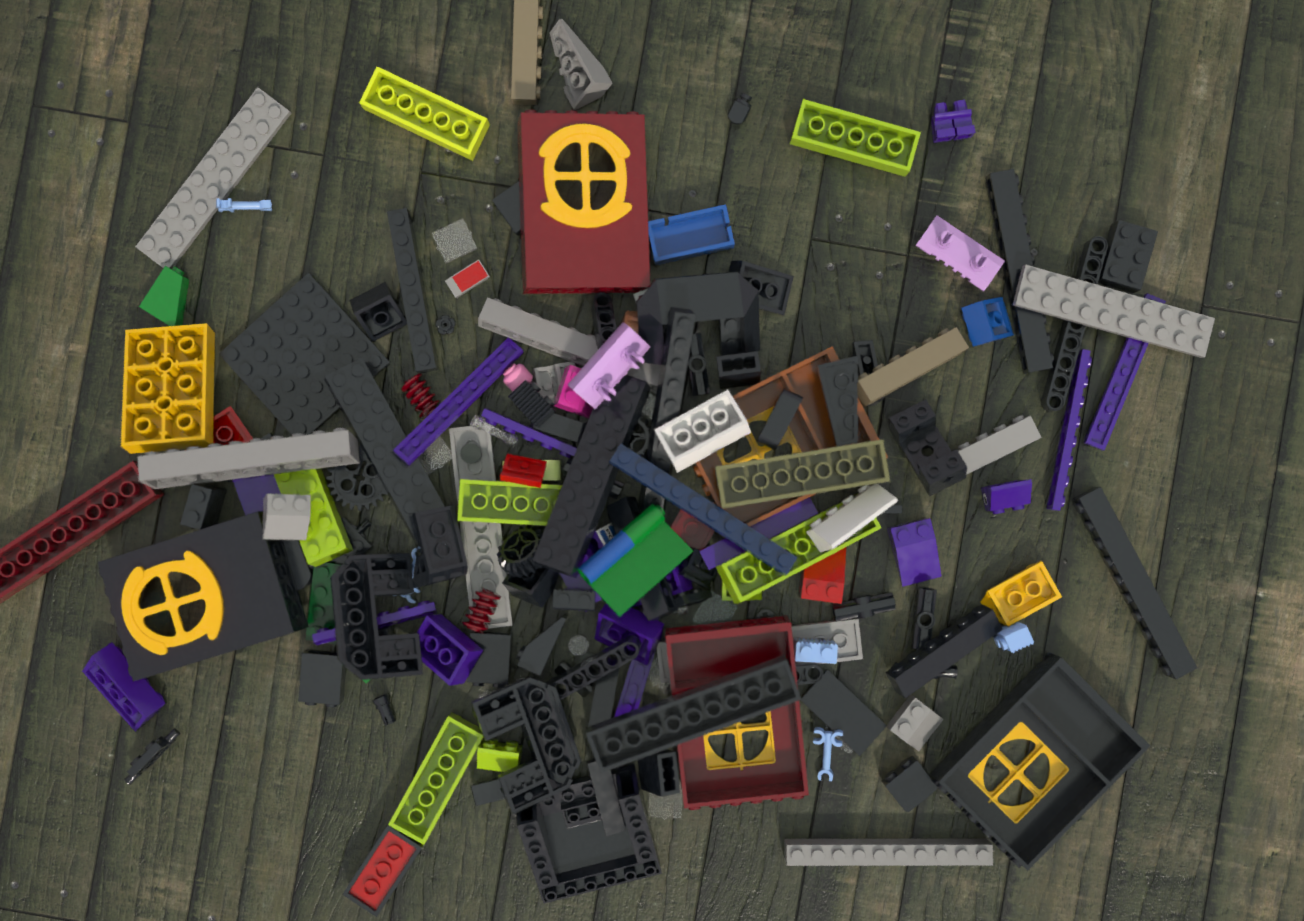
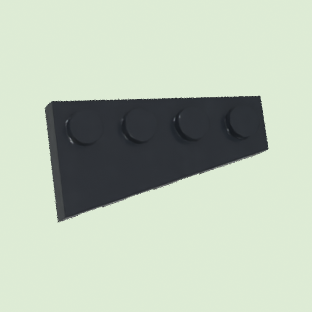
(841, 398)

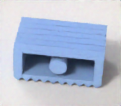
(1013, 637)
(815, 650)

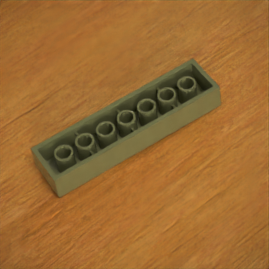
(802, 473)

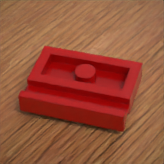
(523, 470)

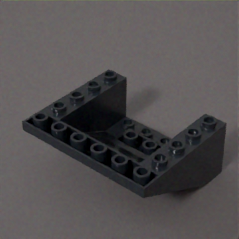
(569, 842)

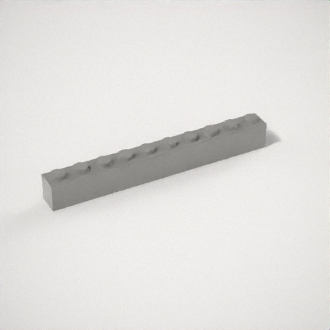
(551, 337)
(887, 852)

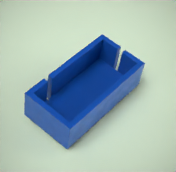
(690, 235)

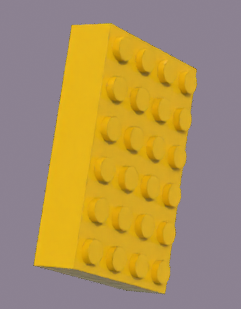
(168, 388)

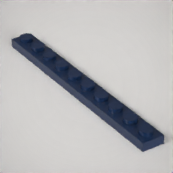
(703, 510)

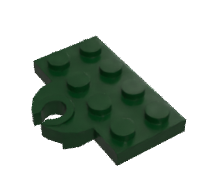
(321, 603)

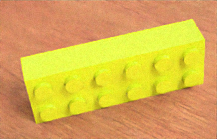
(424, 113)

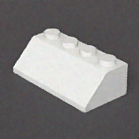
(703, 430)
(850, 517)

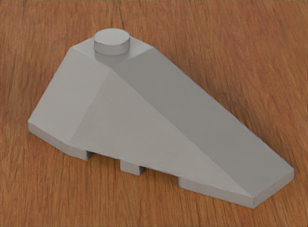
(582, 72)

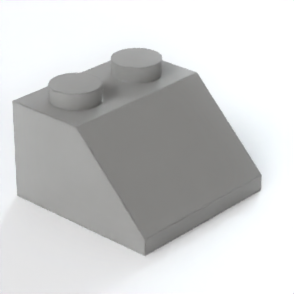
(286, 516)
(914, 722)

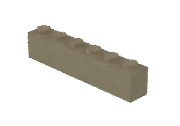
(526, 52)
(910, 366)

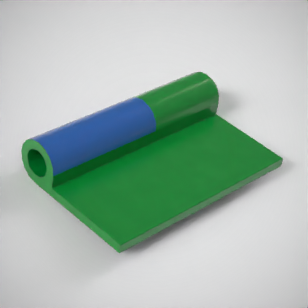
(634, 560)

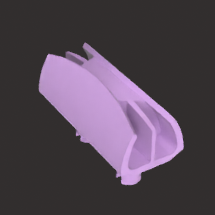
(960, 253)
(609, 365)

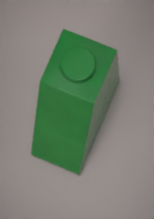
(167, 297)

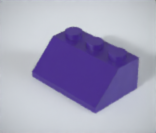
(613, 628)

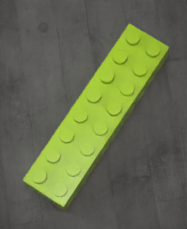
(748, 575)

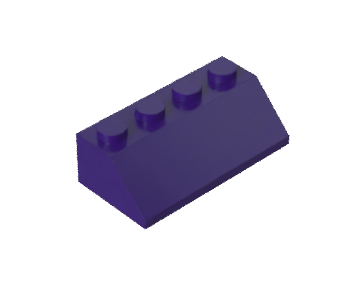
(132, 699)

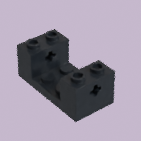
(917, 430)

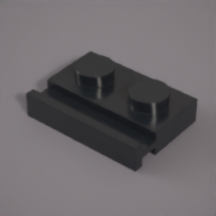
(697, 571)

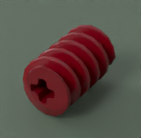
(420, 396)
(482, 610)

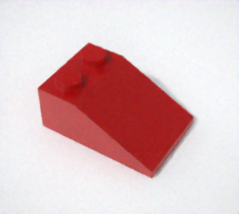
(229, 428)
(824, 579)

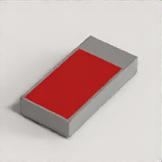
(467, 278)

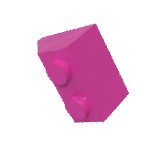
(567, 398)

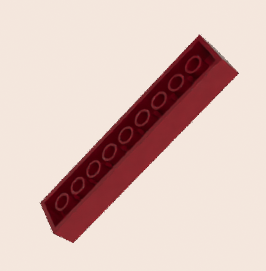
(73, 528)

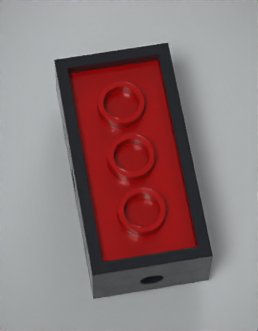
(382, 870)

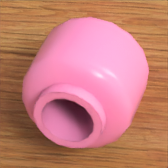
(516, 375)

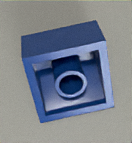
(987, 321)

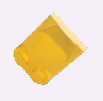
(1022, 594)

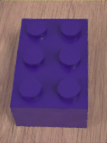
(447, 649)

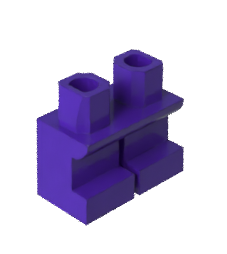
(952, 124)

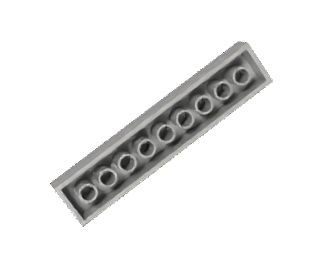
(248, 459)

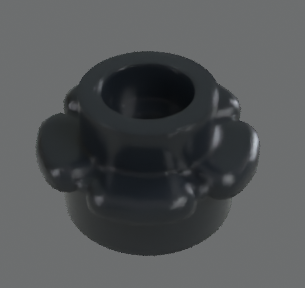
(450, 325)

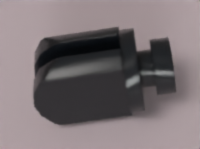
(740, 109)

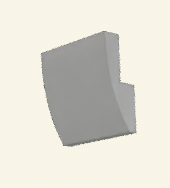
(549, 378)

